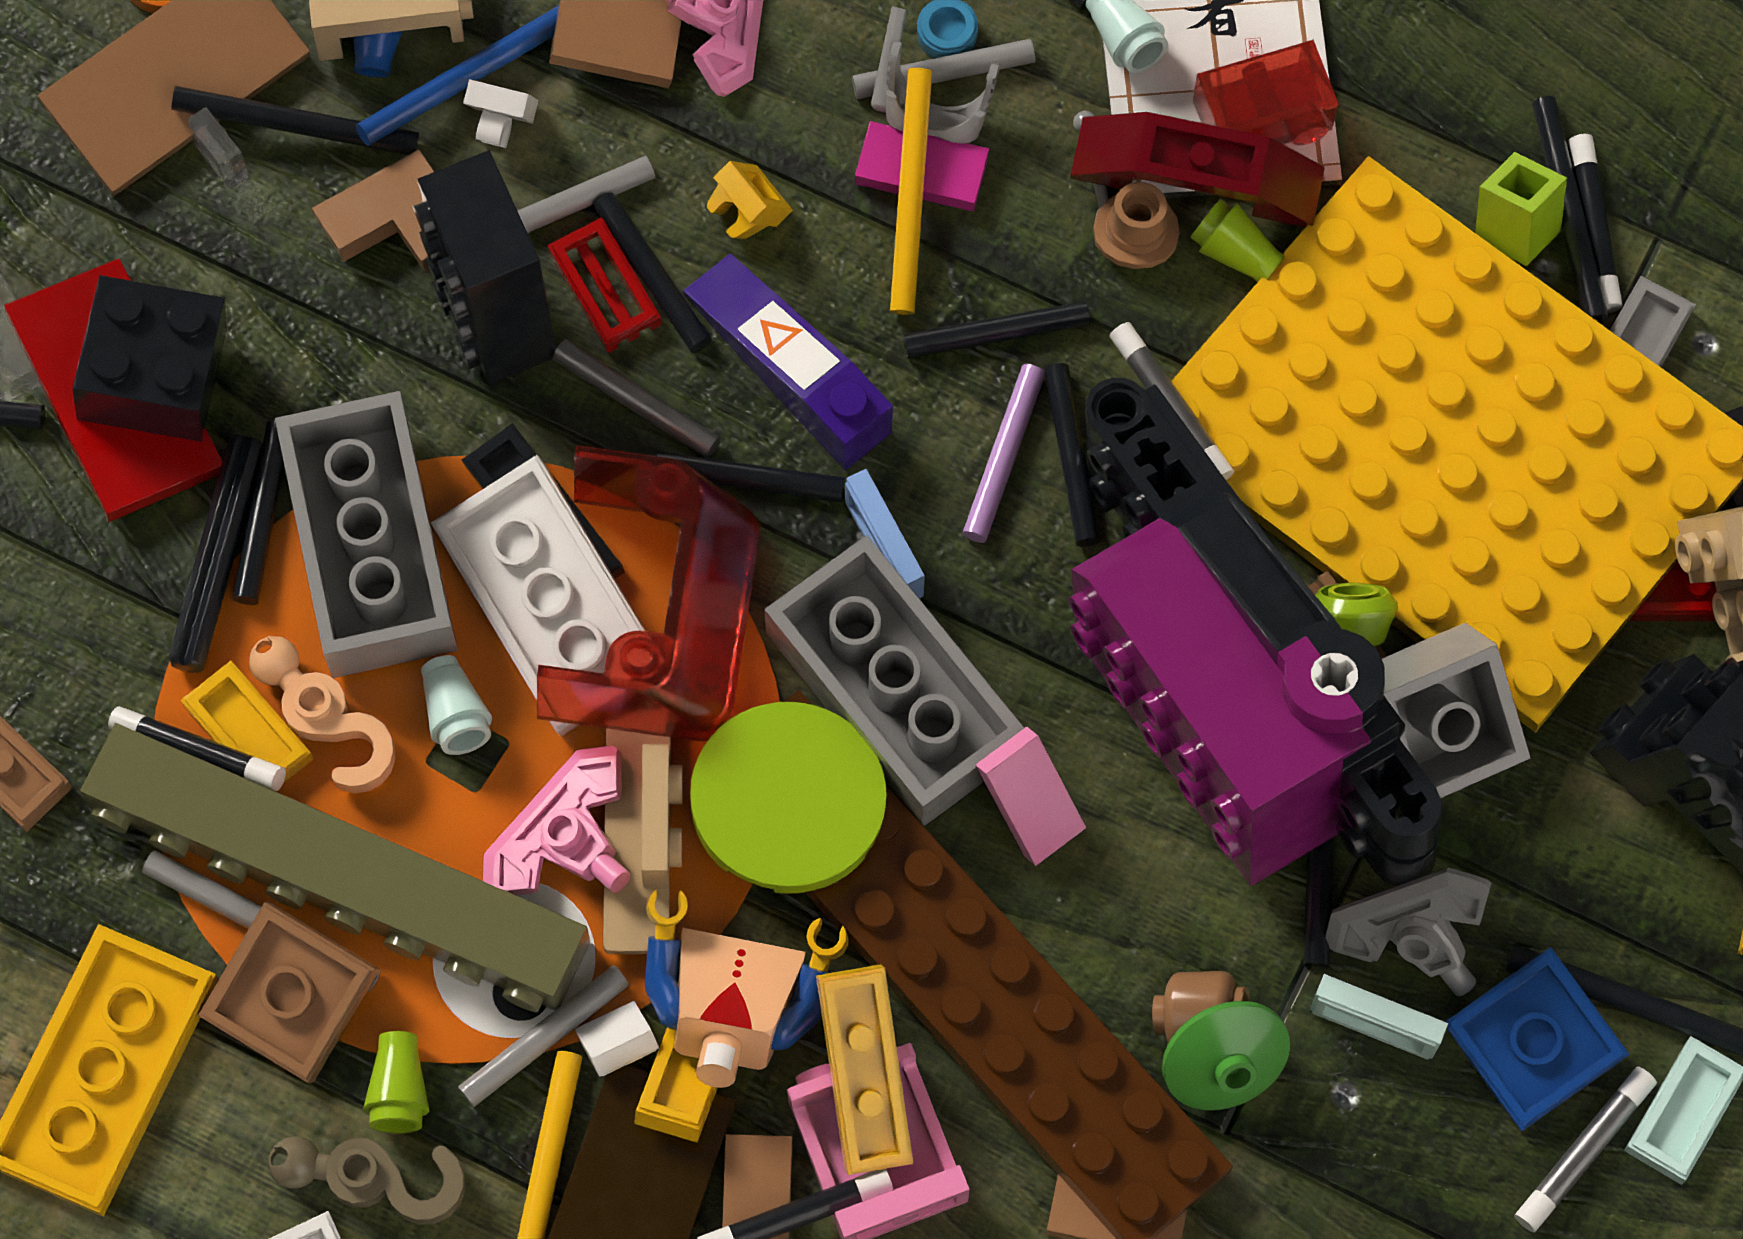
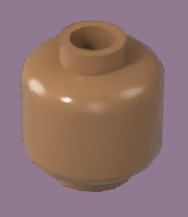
(1191, 993)

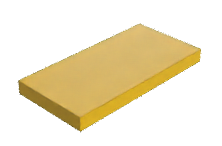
(101, 1069)

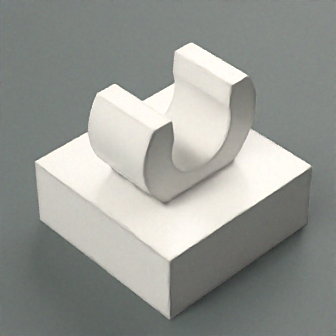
(498, 109)

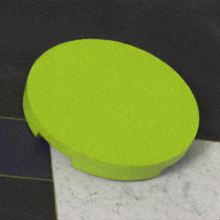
(787, 797)

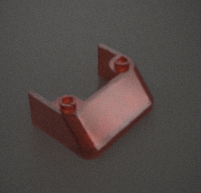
(688, 676)

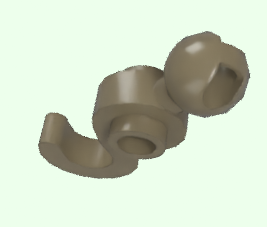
(364, 1173)

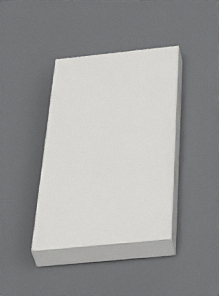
(537, 575)

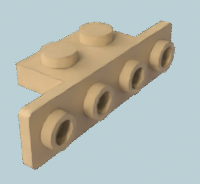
(642, 838)

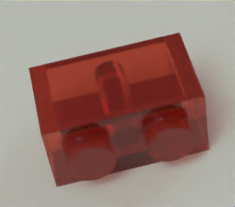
(1270, 95)

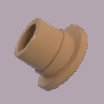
(1136, 227)

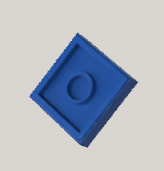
(1536, 1039)

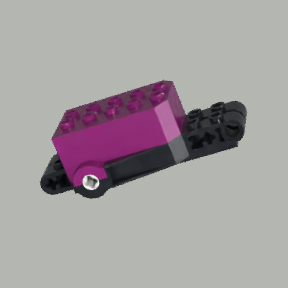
(1236, 662)

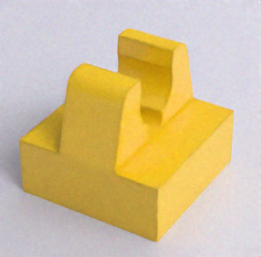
(754, 196)

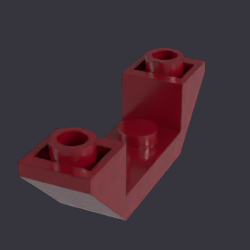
(1201, 159)

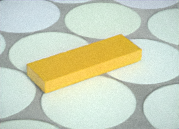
(864, 1069)

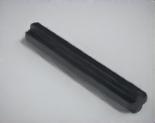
(215, 554)

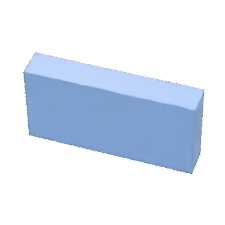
(878, 524)

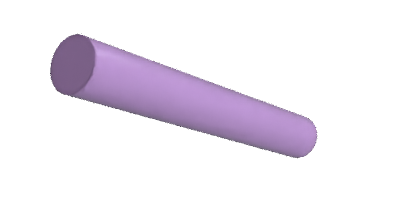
(1004, 453)

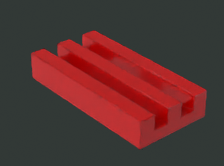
(628, 327)

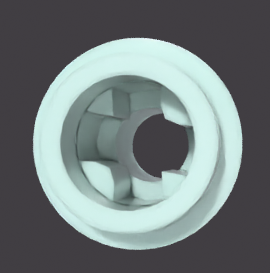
(1129, 33)
(454, 708)

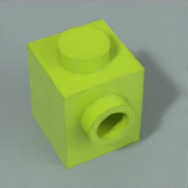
(1521, 208)

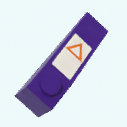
(794, 361)

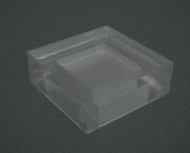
(217, 148)

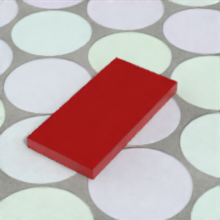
(121, 464)

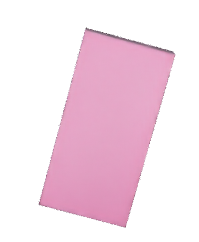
(1031, 796)

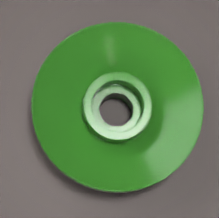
(1226, 1055)

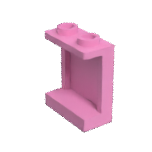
(919, 1188)

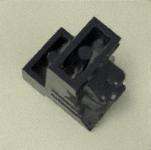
(1684, 747)

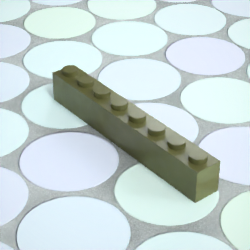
(335, 868)

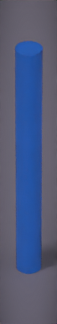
(457, 78)

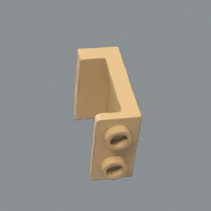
(350, 18)

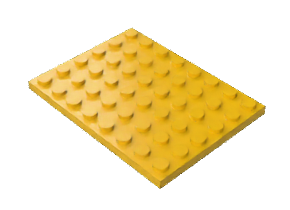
(1457, 435)

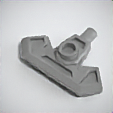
(1417, 921)

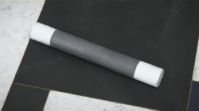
(1151, 373)
(1585, 1149)

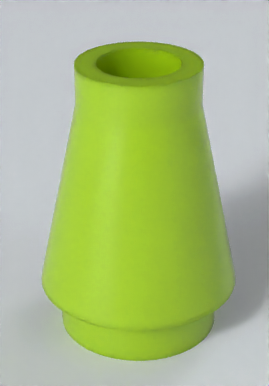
(1236, 241)
(396, 1087)

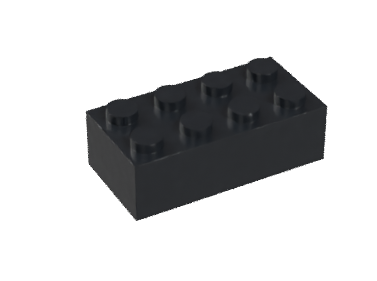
(484, 268)

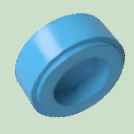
(947, 28)

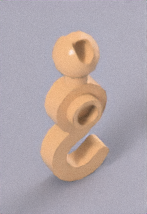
(319, 712)

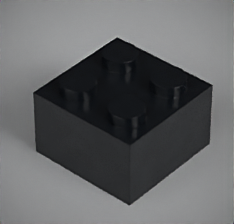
(150, 358)

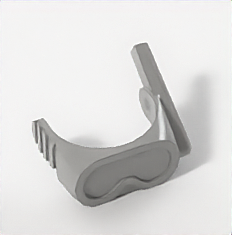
(949, 123)

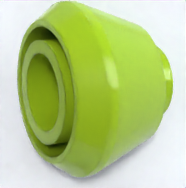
(1360, 608)

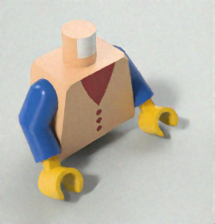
(732, 995)

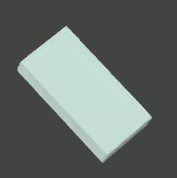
(1378, 1017)
(1685, 1110)

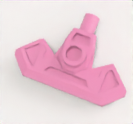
(730, 53)
(562, 828)

